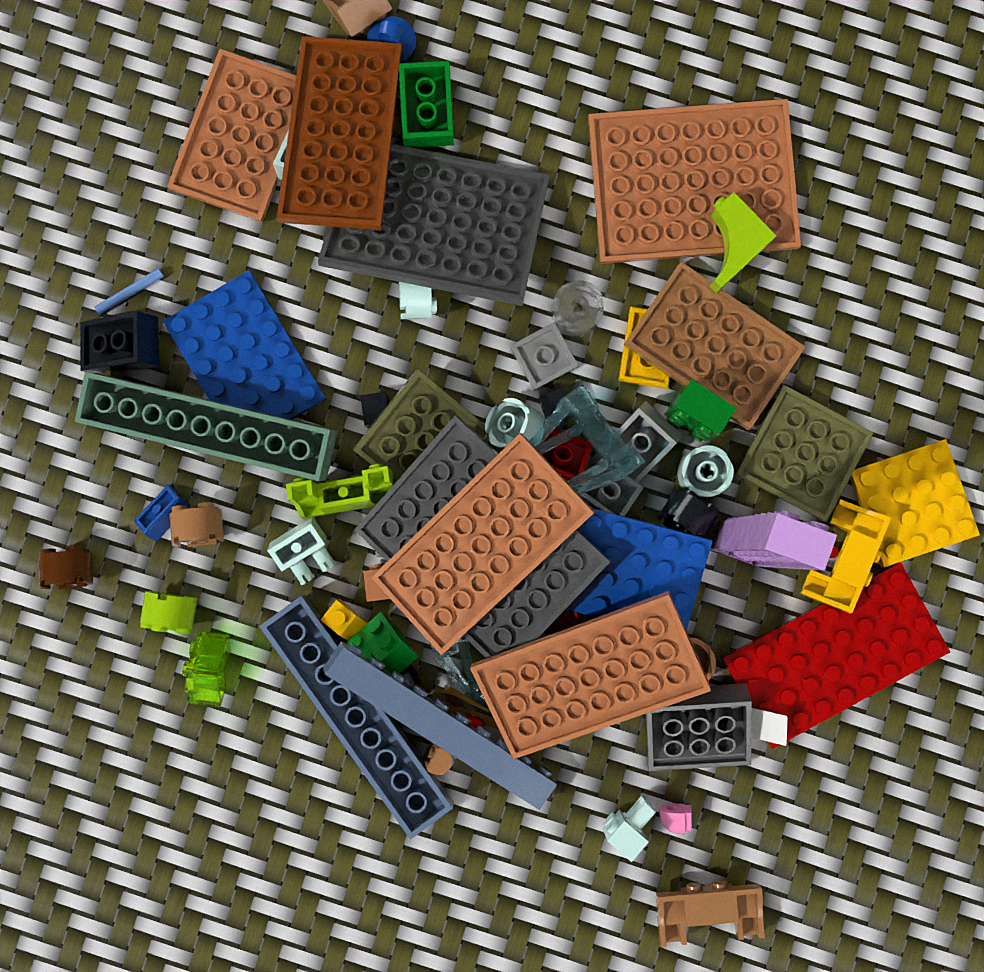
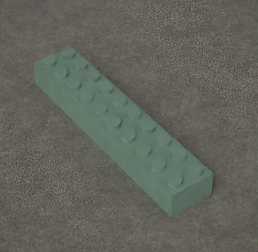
(206, 426)

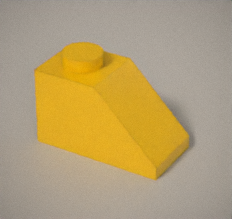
(343, 619)

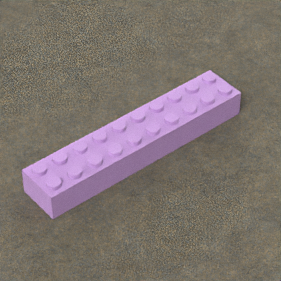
(775, 541)

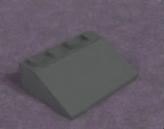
(701, 731)

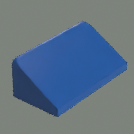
(155, 517)

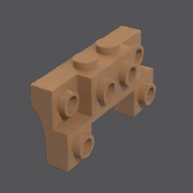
(708, 906)

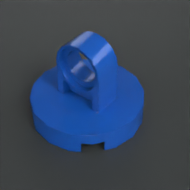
(395, 30)

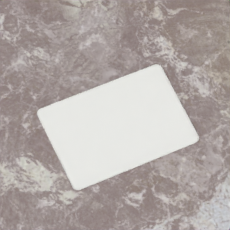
(769, 726)

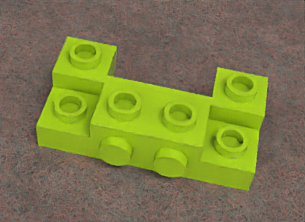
(340, 495)

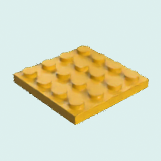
(922, 499)

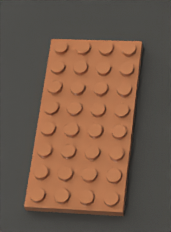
(482, 543)
(591, 676)

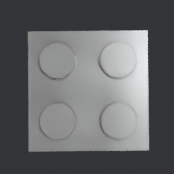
(544, 356)

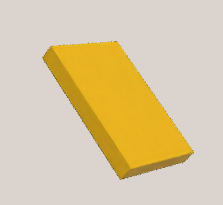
(635, 368)

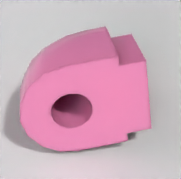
(676, 817)

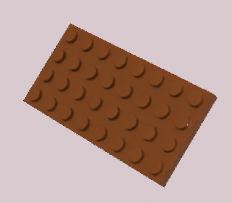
(340, 133)

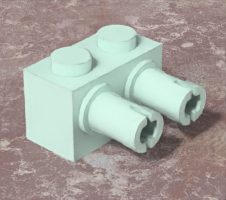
(297, 544)
(625, 829)

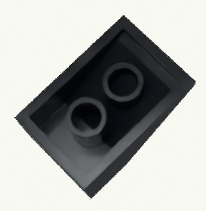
(119, 342)

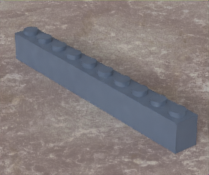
(438, 724)

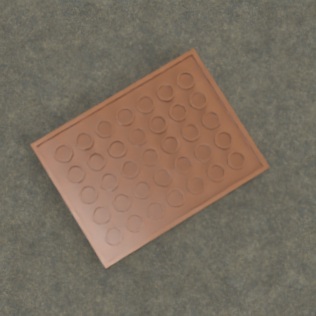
(669, 167)

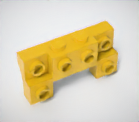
(854, 560)

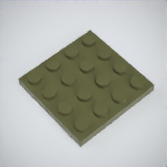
(411, 424)
(804, 453)

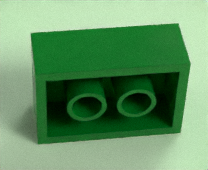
(426, 104)
(699, 412)

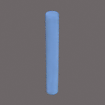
(129, 291)

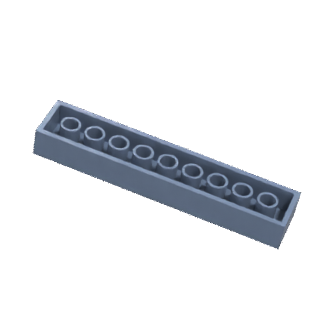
(364, 730)

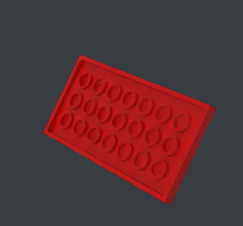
(839, 658)

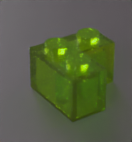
(207, 668)

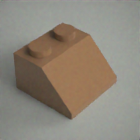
(357, 14)

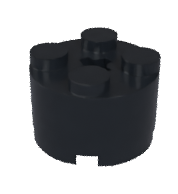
(688, 513)

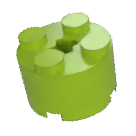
(168, 612)

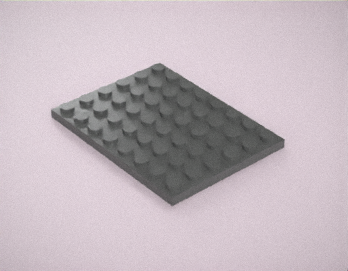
(448, 227)
(427, 487)

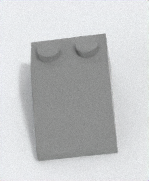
(649, 435)

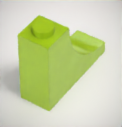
(742, 235)

